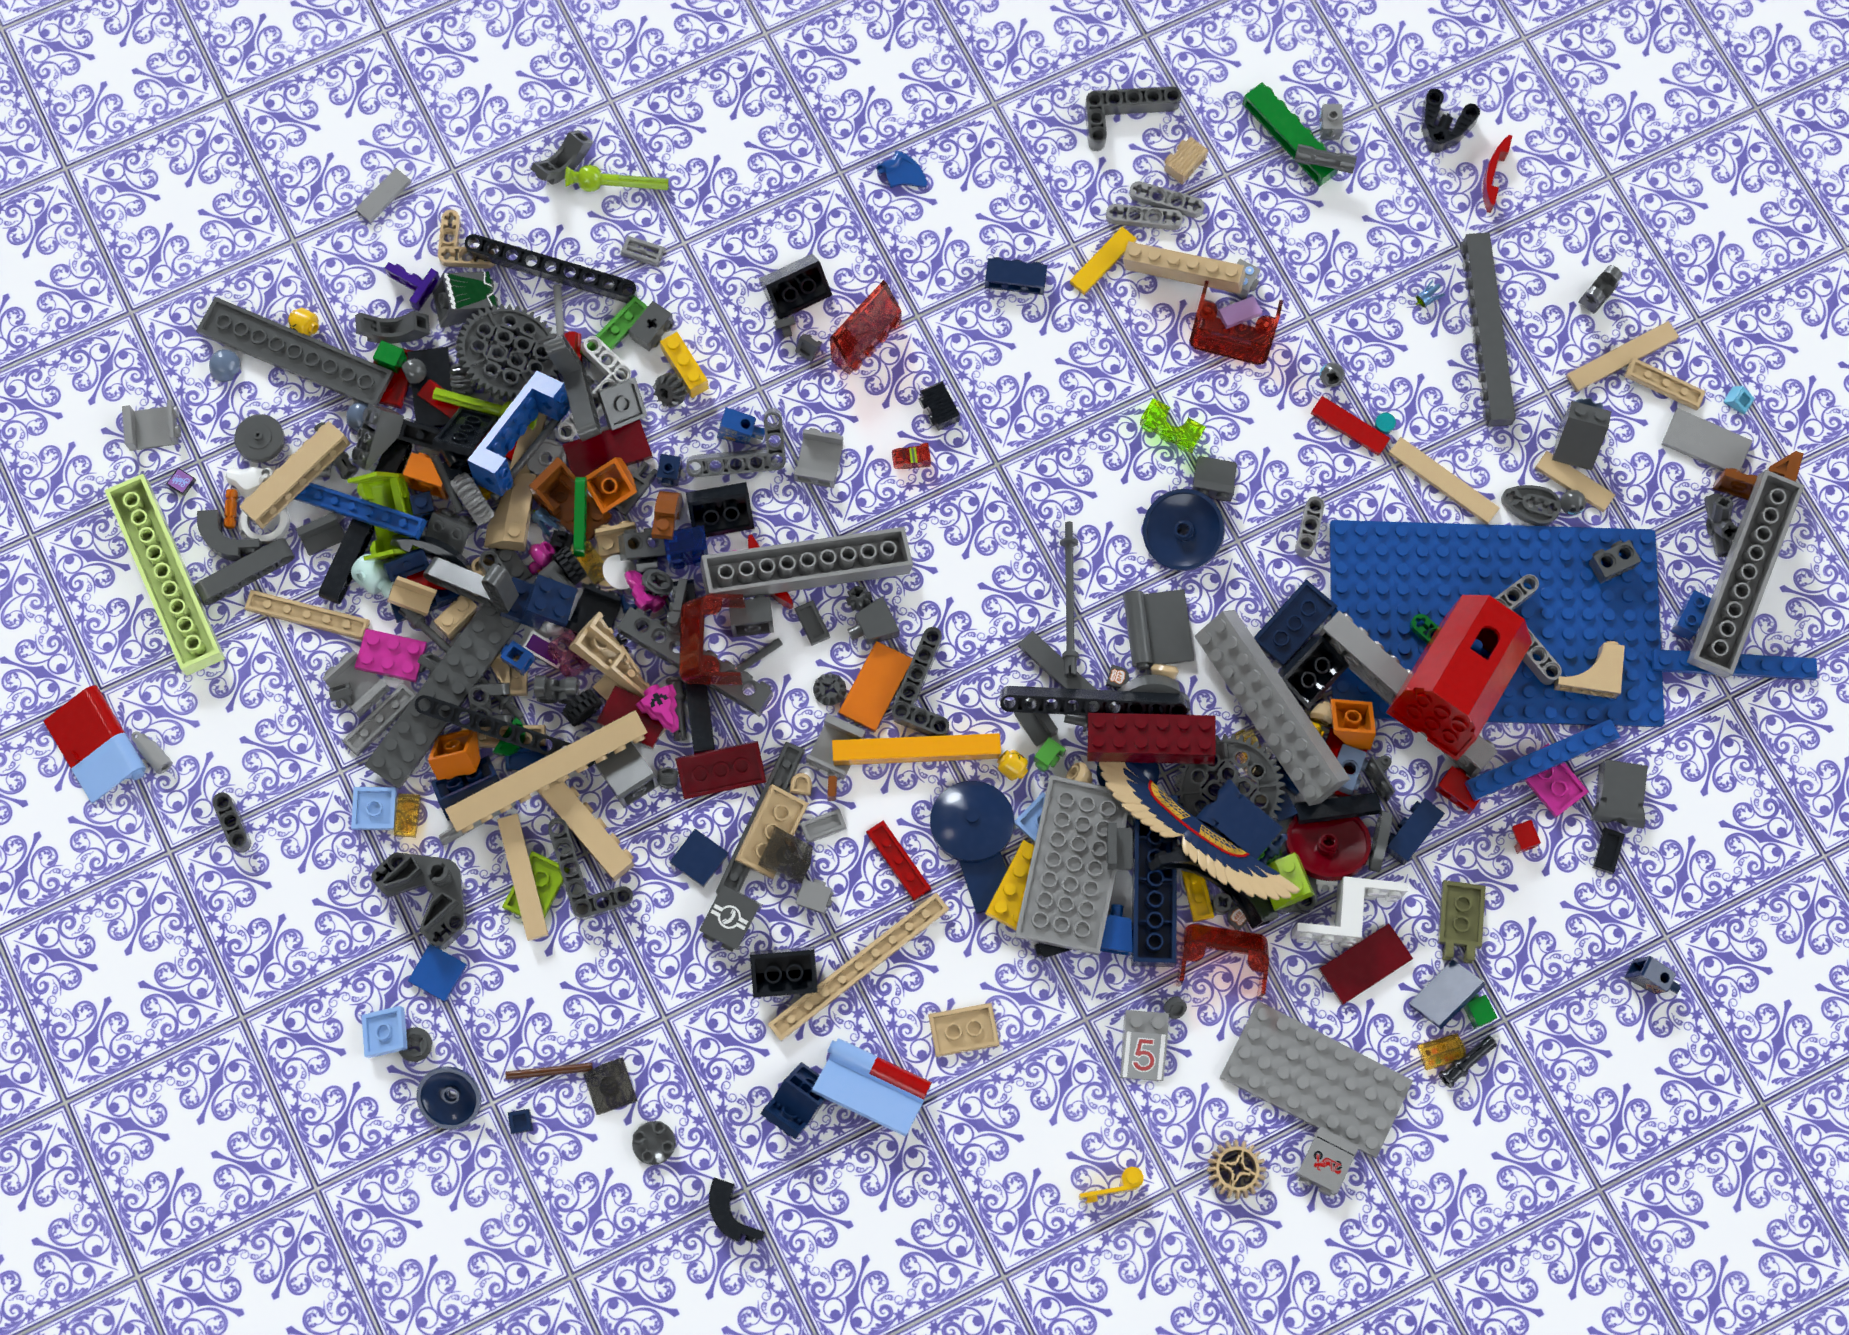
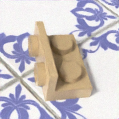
(608, 538)

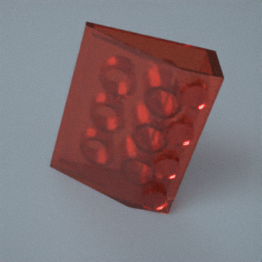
(865, 329)

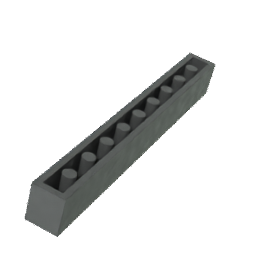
(1488, 330)

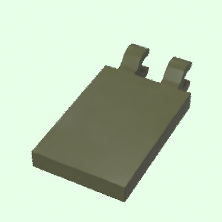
(1461, 918)

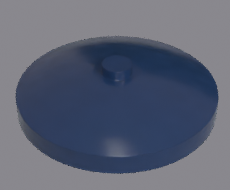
(1183, 529)
(972, 821)

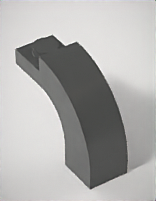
(569, 154)
(393, 330)
(210, 528)
(1155, 684)

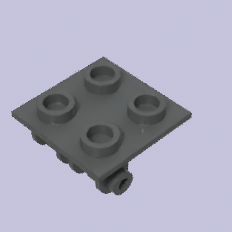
(1375, 771)

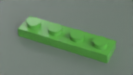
(619, 326)

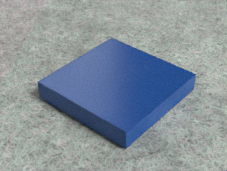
(437, 973)

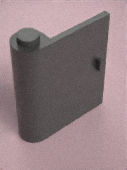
(1158, 628)

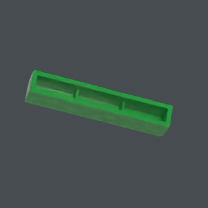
(1285, 128)

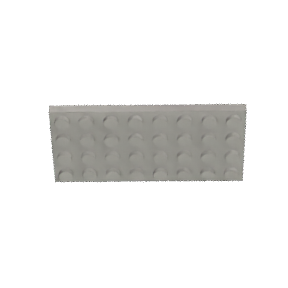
(1068, 872)
(1316, 1078)

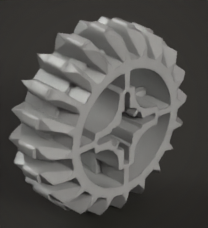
(472, 498)

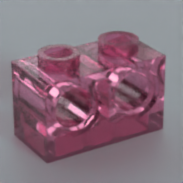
(564, 658)

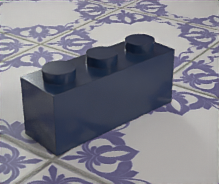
(1015, 276)
(1413, 830)

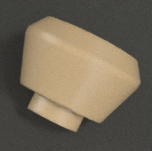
(1165, 670)
(1322, 714)
(1080, 772)

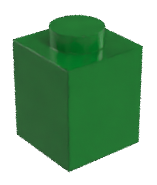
(389, 356)
(1480, 1011)

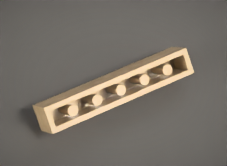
(1184, 267)
(295, 474)
(588, 829)

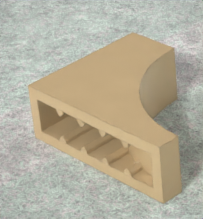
(1602, 678)

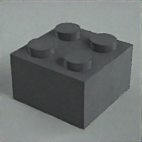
(753, 619)

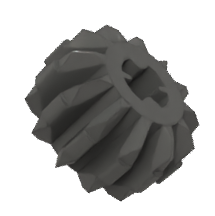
(459, 382)
(669, 390)

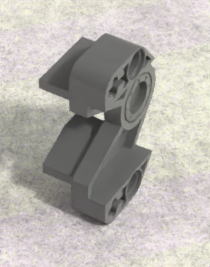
(441, 879)

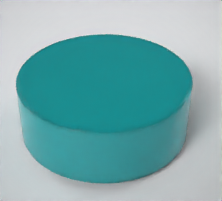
(1385, 423)

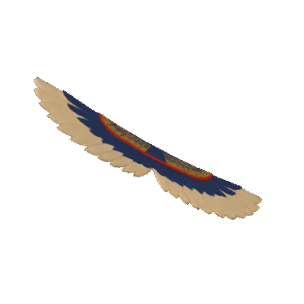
(1211, 850)

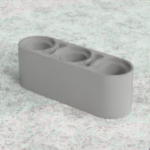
(1313, 518)

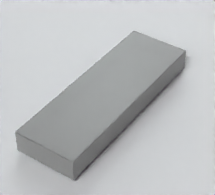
(383, 195)

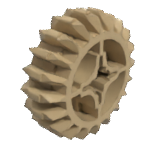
(1246, 1172)

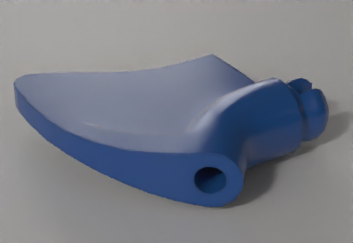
(902, 171)

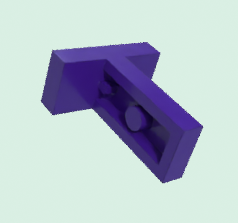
(422, 287)

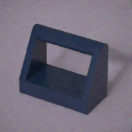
(406, 564)

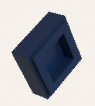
(520, 1121)

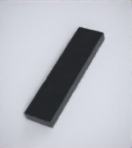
(1338, 808)

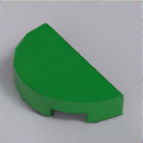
(506, 749)

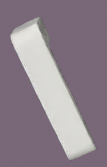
(610, 379)

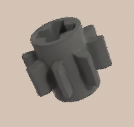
(858, 598)

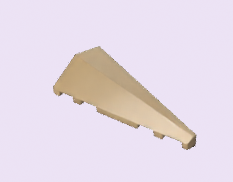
(602, 650)

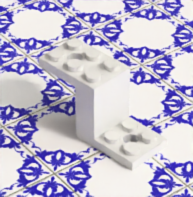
(1349, 911)

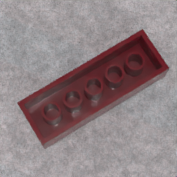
(1151, 738)

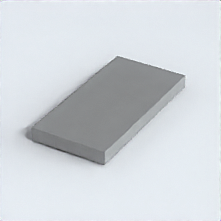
(1706, 441)

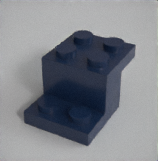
(541, 602)
(794, 1103)

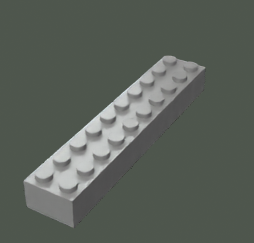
(808, 563)
(1745, 574)
(1386, 677)
(1272, 707)

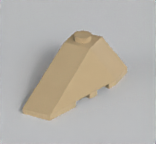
(512, 517)

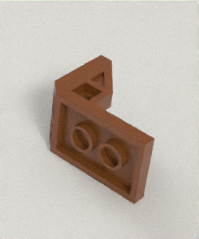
(1741, 485)
(556, 493)

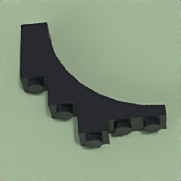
(1256, 910)

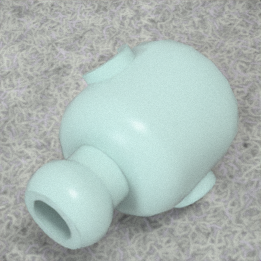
(371, 576)

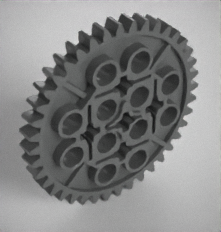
(494, 323)
(1226, 752)

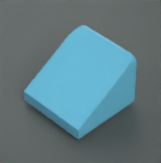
(1739, 399)

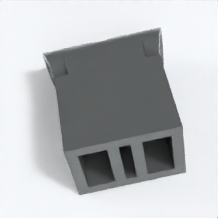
(1620, 793)

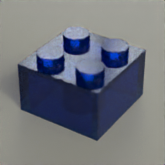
(686, 547)

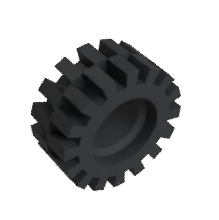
(570, 565)
(582, 707)

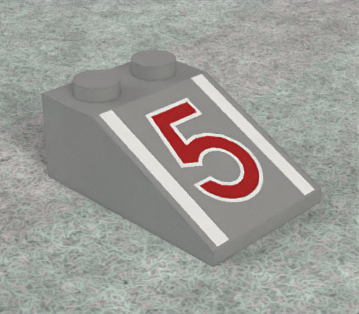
(1144, 1045)

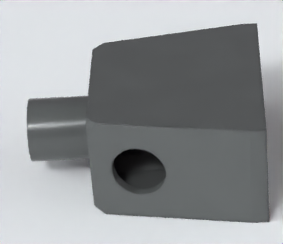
(874, 623)

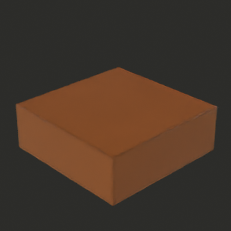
(832, 788)

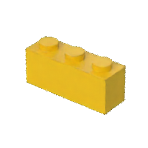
(684, 364)

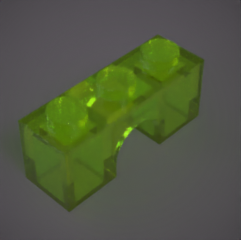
(1184, 436)

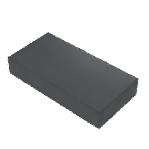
(812, 623)

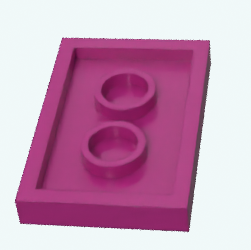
(390, 655)
(1557, 788)

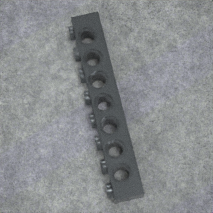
(629, 628)

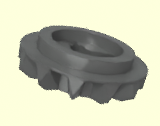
(659, 577)
(830, 698)
(425, 1045)

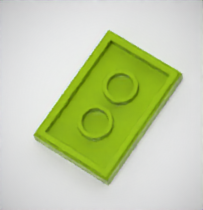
(547, 880)

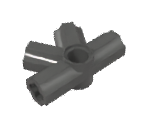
(1719, 523)

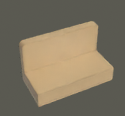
(411, 595)

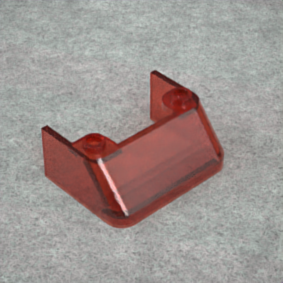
(1237, 342)
(693, 665)
(1199, 937)

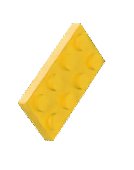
(1009, 896)

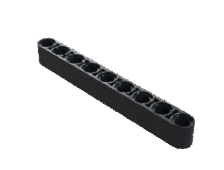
(545, 261)
(359, 533)
(1084, 696)
(698, 702)
(494, 731)

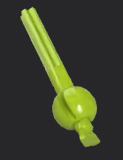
(590, 179)
(474, 403)

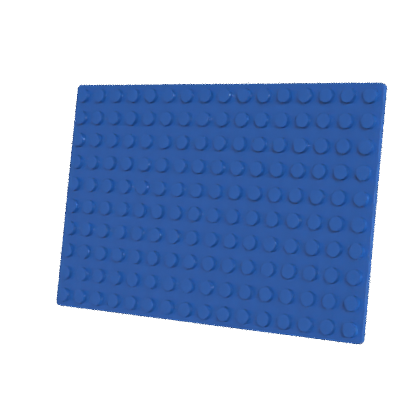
(1403, 569)

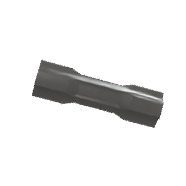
(1339, 161)

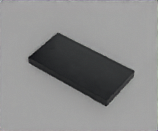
(438, 370)
(464, 431)

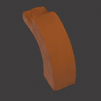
(666, 512)

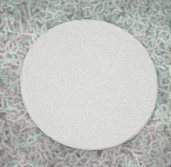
(614, 571)

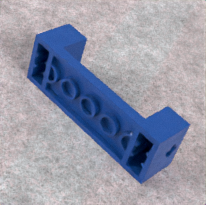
(488, 461)

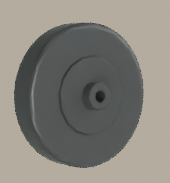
(259, 438)

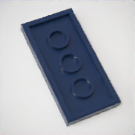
(1294, 623)

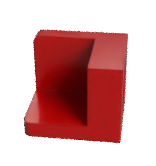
(1526, 836)

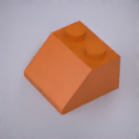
(423, 476)
(611, 484)
(1353, 722)
(455, 754)

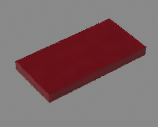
(624, 442)
(720, 770)
(1365, 964)

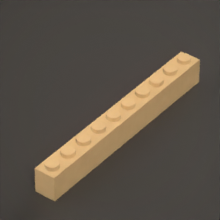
(545, 771)

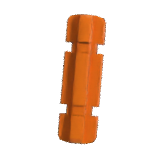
(230, 508)

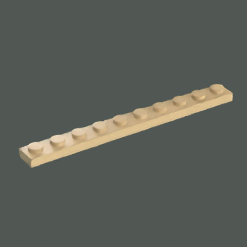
(858, 966)

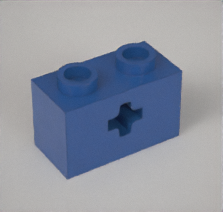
(1691, 615)

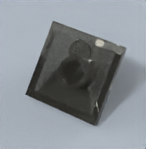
(787, 856)
(610, 1086)

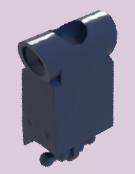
(1243, 823)

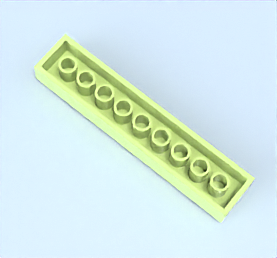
(164, 575)

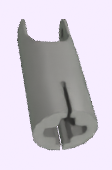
(152, 753)

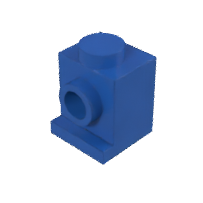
(514, 649)

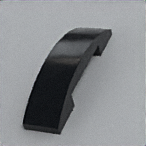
(431, 545)

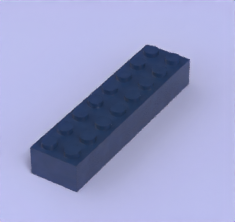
(1153, 900)

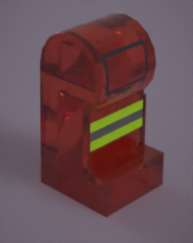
(911, 457)

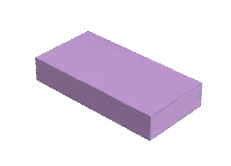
(1239, 312)

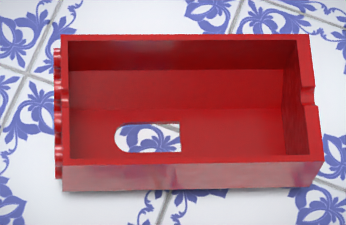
(1452, 685)

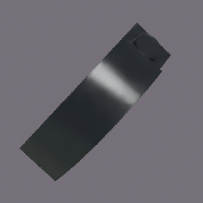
(719, 1205)

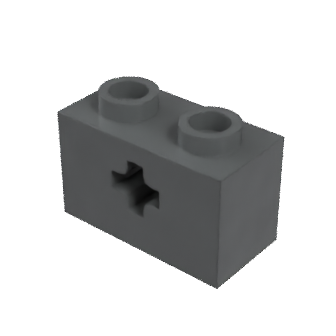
(653, 316)

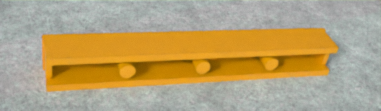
(916, 749)

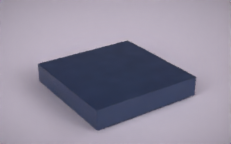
(699, 858)

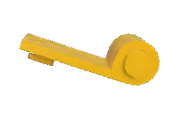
(1130, 1180)

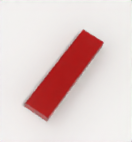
(1350, 425)
(898, 860)

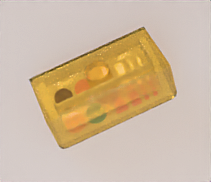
(1441, 1051)

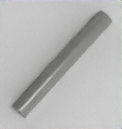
(558, 309)

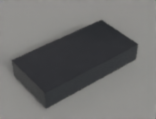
(1608, 851)

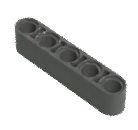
(244, 571)

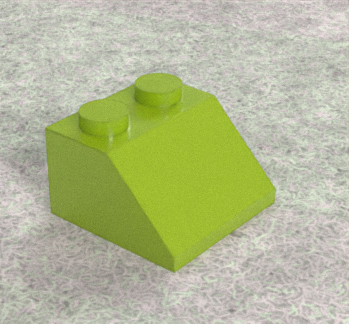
(1293, 870)

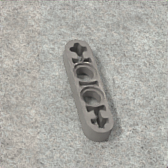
(1167, 195)
(1144, 220)

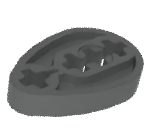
(1537, 494)
(1380, 840)

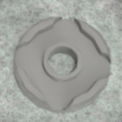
(548, 447)

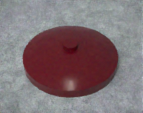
(1330, 847)

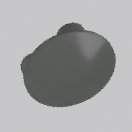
(653, 1142)

